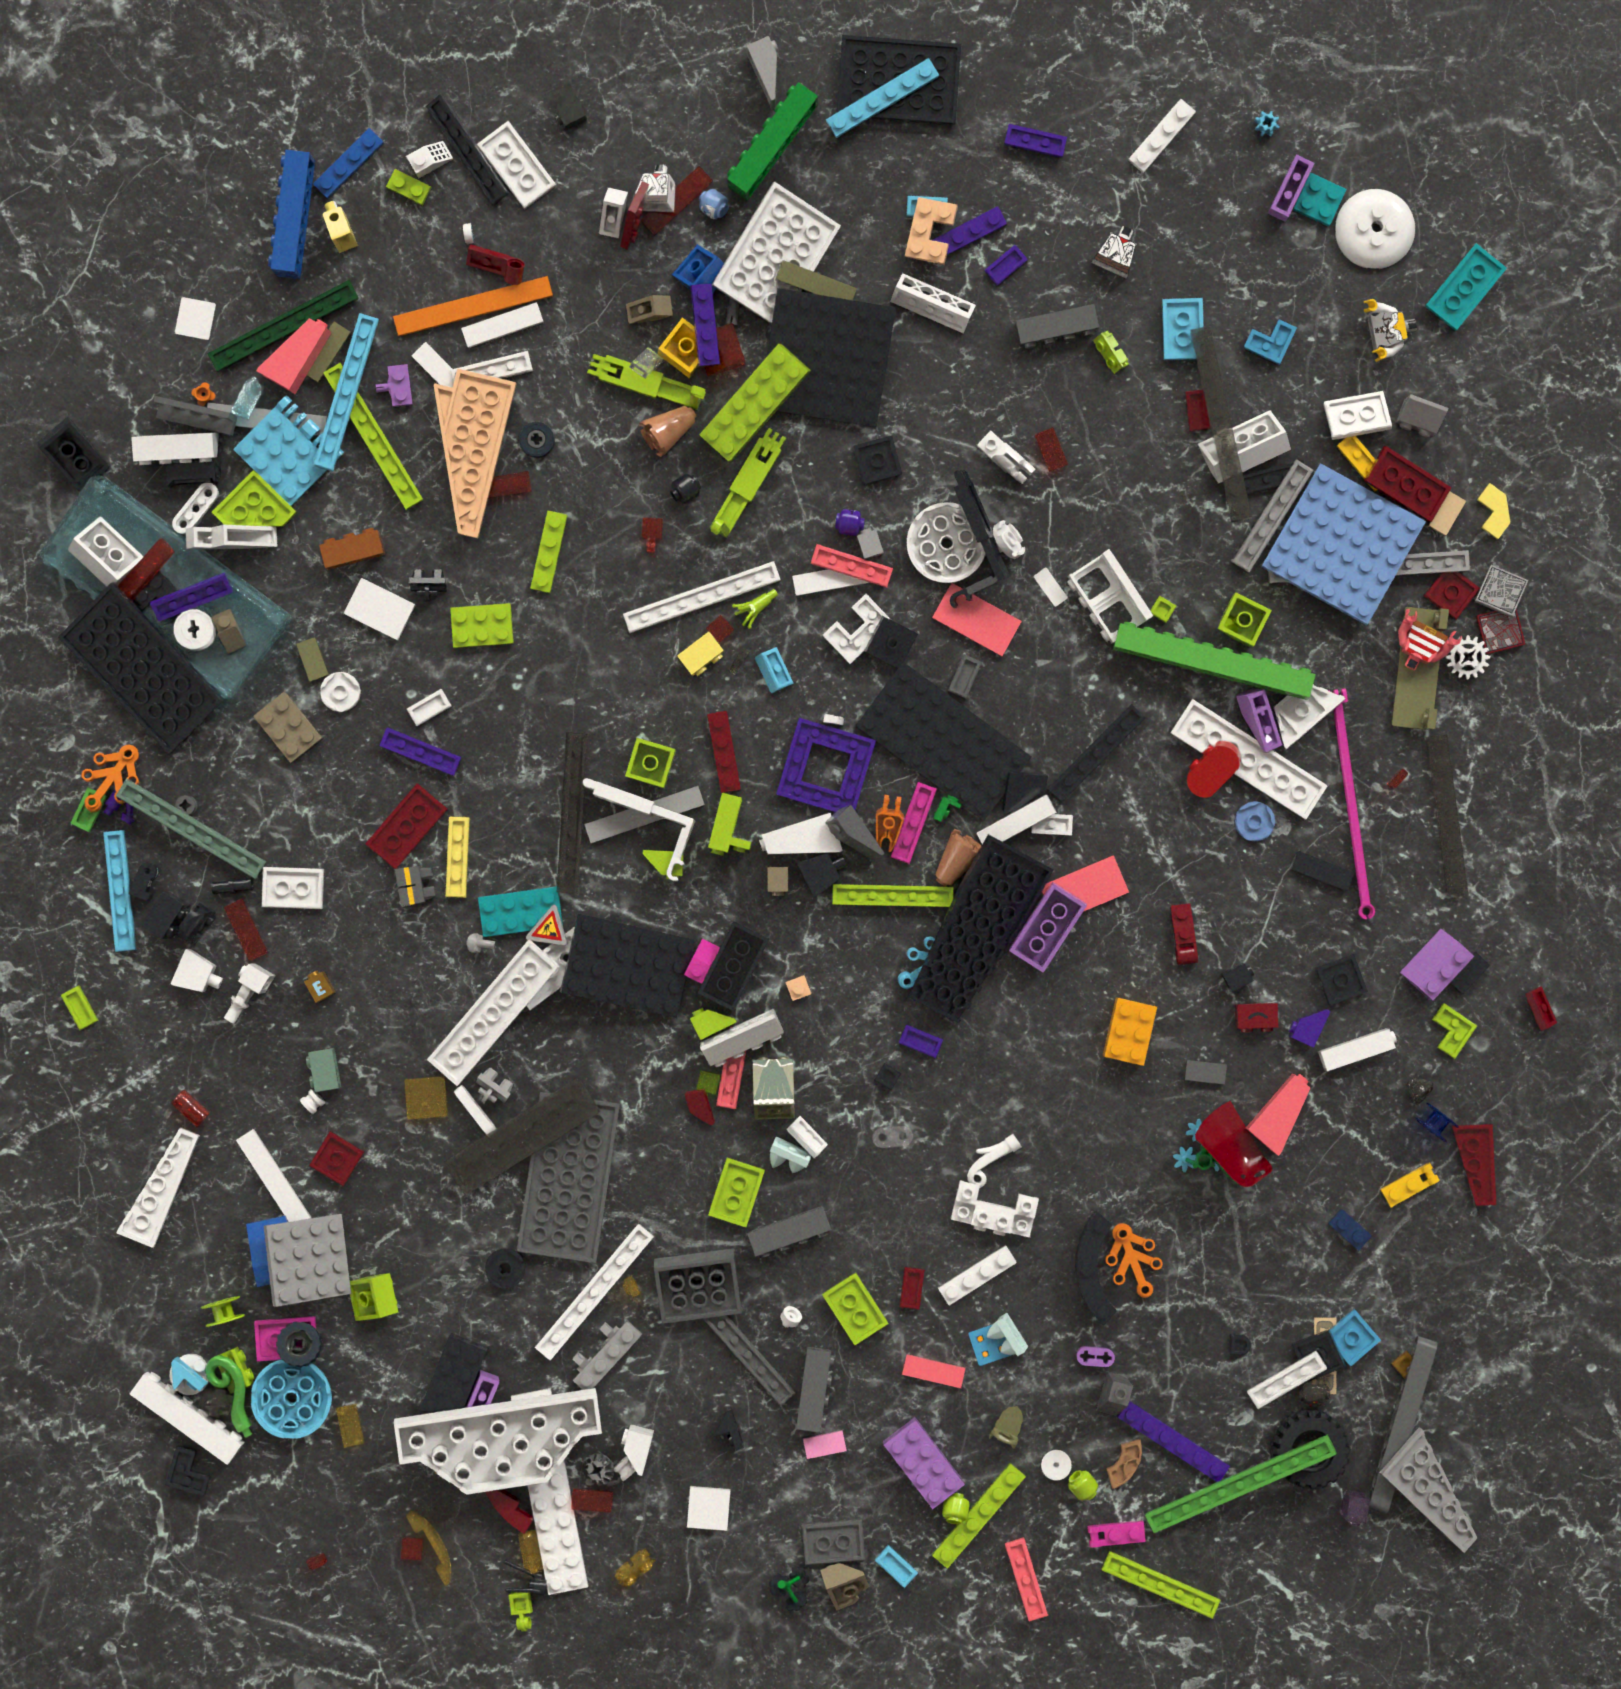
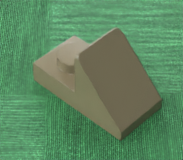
(229, 631)

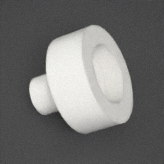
(790, 1317)

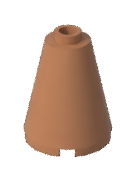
(667, 428)
(956, 858)

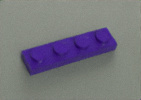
(973, 230)
(705, 324)
(191, 597)
(420, 751)

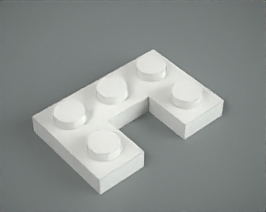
(853, 645)

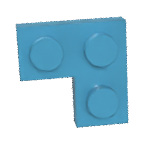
(1272, 347)

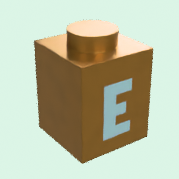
(319, 986)

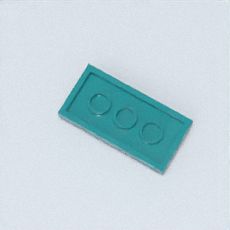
(1465, 287)
(516, 910)

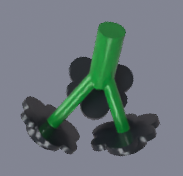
(781, 1585)

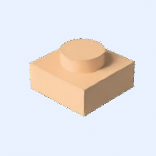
(798, 988)

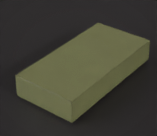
(312, 659)

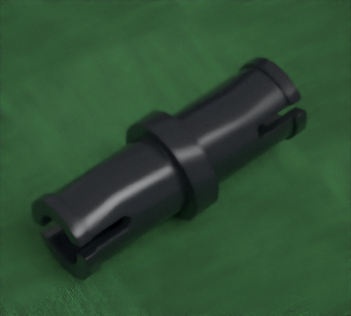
(232, 885)

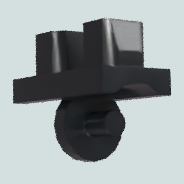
(427, 586)

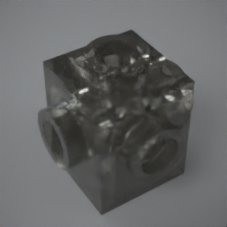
(216, 1402)

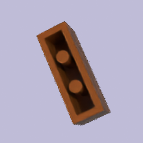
(352, 548)

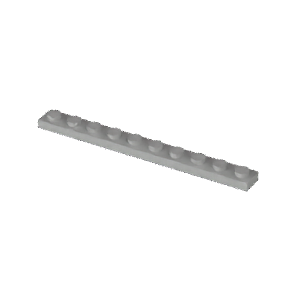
(1421, 564)

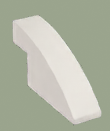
(231, 537)

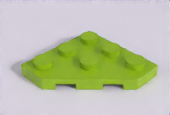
(254, 505)

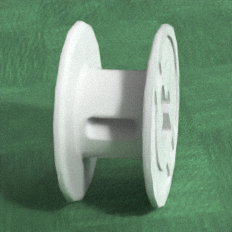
(205, 634)

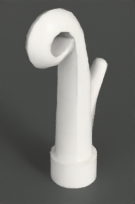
(991, 1154)

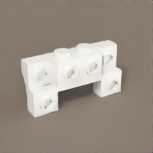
(993, 1216)

